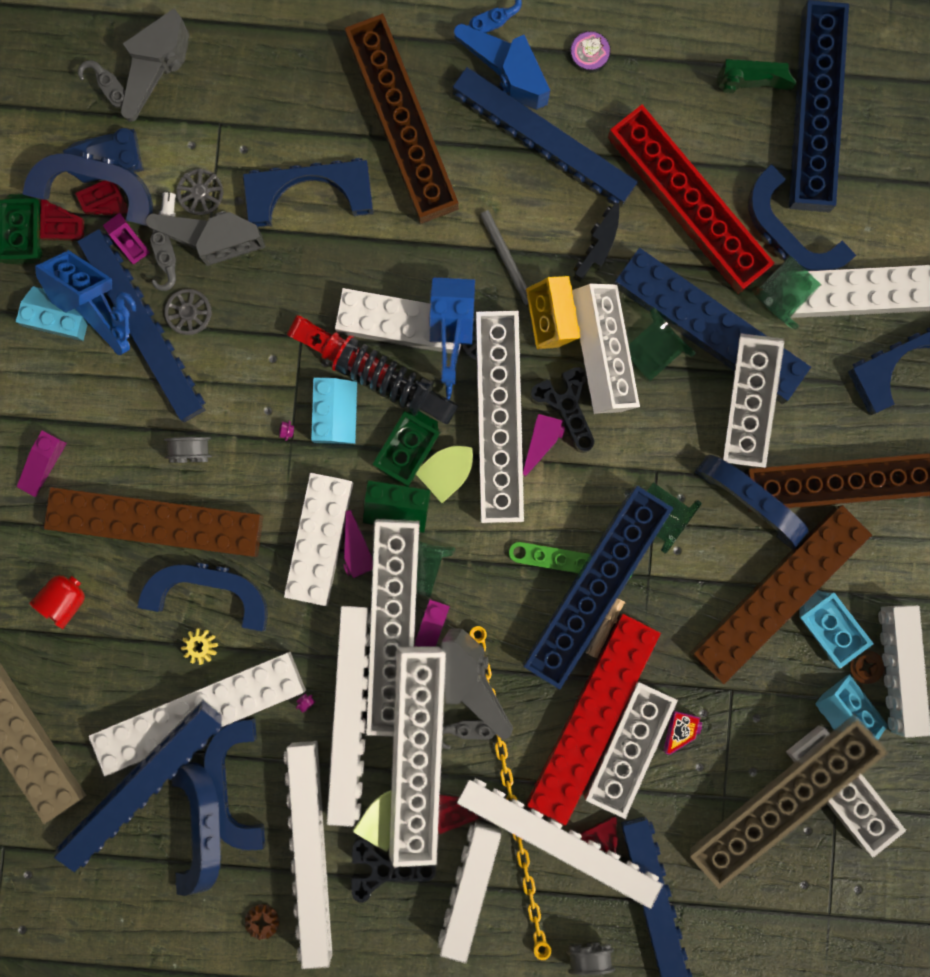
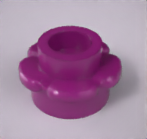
(286, 430)
(305, 702)

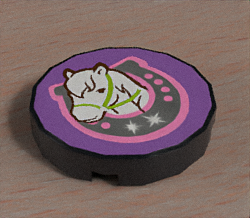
(590, 51)

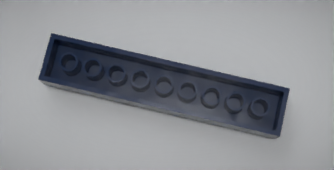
(819, 106)
(699, 316)
(597, 586)

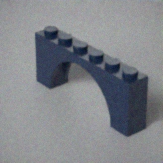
(265, 188)
(874, 377)

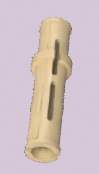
(603, 631)

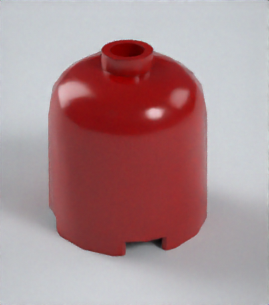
(59, 599)

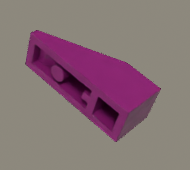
(544, 436)
(40, 462)
(357, 553)
(431, 624)

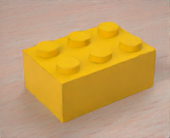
(553, 312)

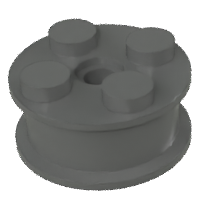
(187, 447)
(590, 960)

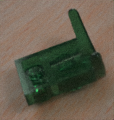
(787, 291)
(657, 347)
(676, 520)
(428, 564)

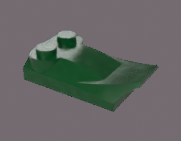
(753, 74)
(20, 229)
(407, 447)

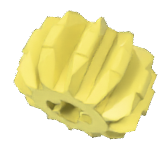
(192, 644)

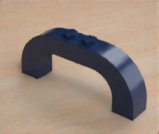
(44, 172)
(779, 237)
(782, 519)
(159, 584)
(204, 828)
(232, 832)

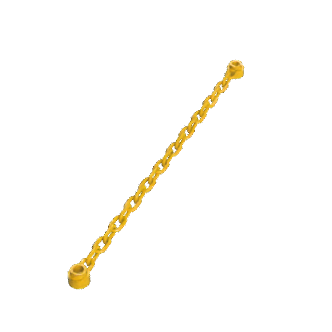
(540, 955)

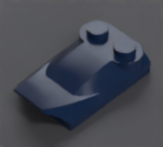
(118, 146)

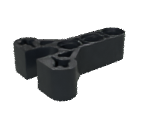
(554, 401)
(373, 880)

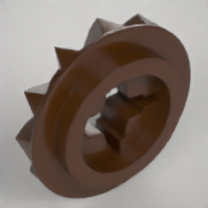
(875, 671)
(269, 915)

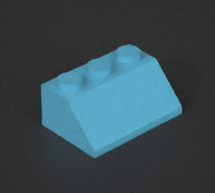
(40, 314)
(334, 411)
(848, 699)

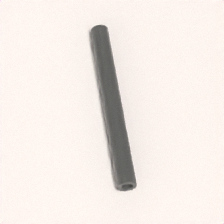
(505, 255)

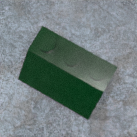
(396, 503)

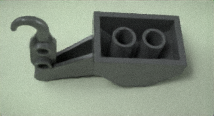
(153, 52)
(215, 239)
(467, 683)

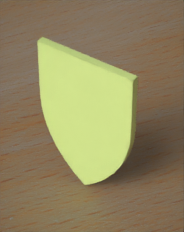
(446, 470)
(376, 822)

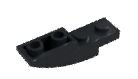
(603, 237)

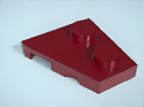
(102, 199)
(59, 223)
(453, 814)
(603, 835)

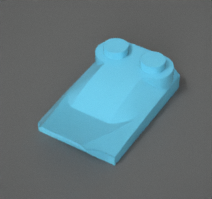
(834, 628)

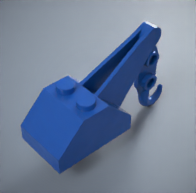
(511, 61)
(78, 285)
(451, 320)

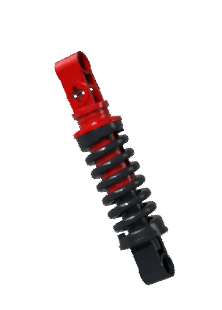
(370, 370)

